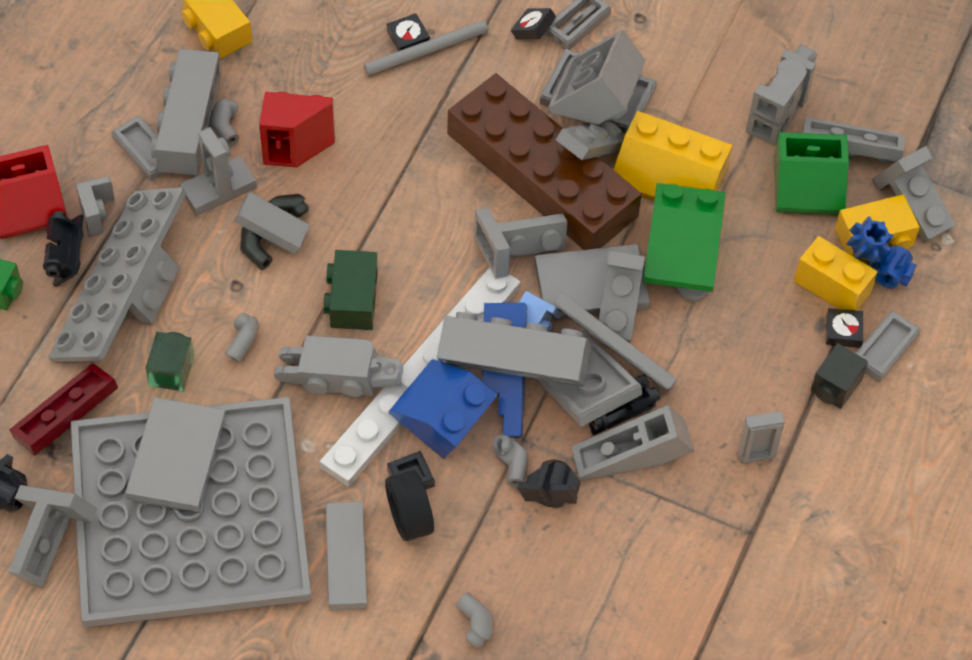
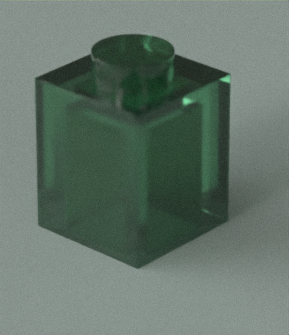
(170, 361)

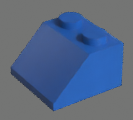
(442, 405)

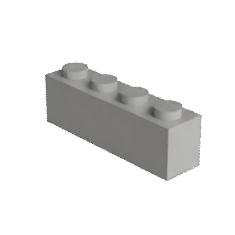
(187, 111)
(514, 350)

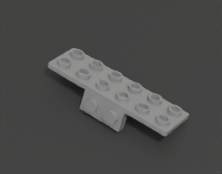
(129, 276)

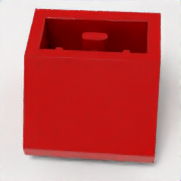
(295, 127)
(28, 191)

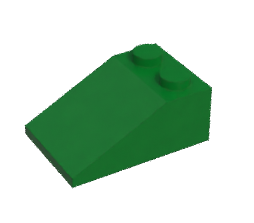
(684, 237)

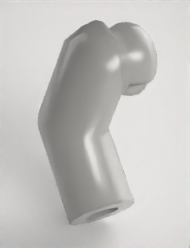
(220, 119)
(244, 339)
(513, 456)
(480, 620)

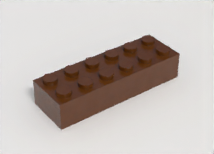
(522, 151)

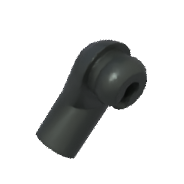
(291, 202)
(252, 250)

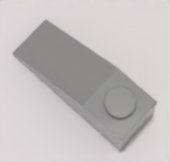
(634, 445)

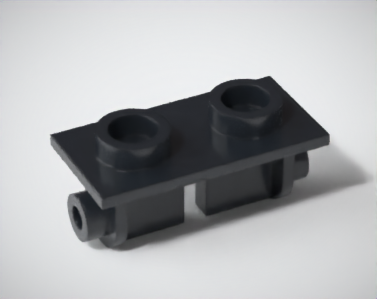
(63, 259)
(631, 409)

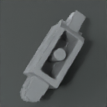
(338, 366)

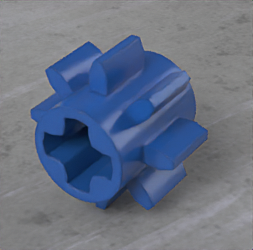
(870, 239)
(894, 267)

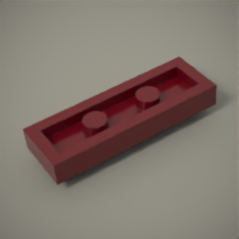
(61, 408)

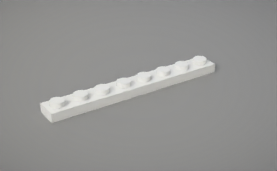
(375, 425)

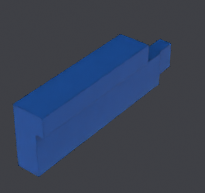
(508, 387)

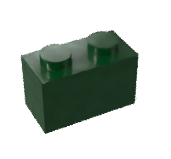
(352, 290)

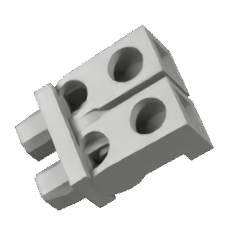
(777, 105)

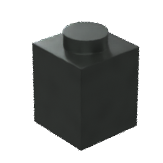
(839, 376)

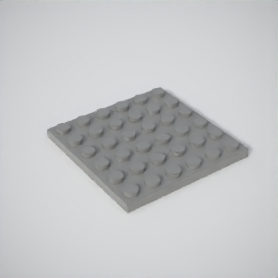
(177, 562)

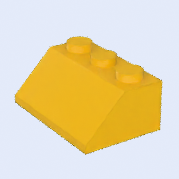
(670, 154)

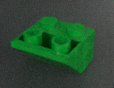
(811, 172)

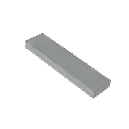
(615, 342)

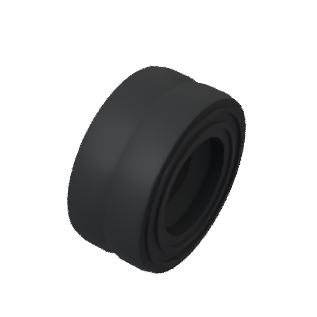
(409, 505)

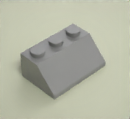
(599, 81)

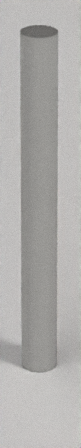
(425, 48)

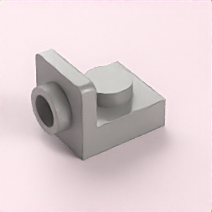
(92, 197)

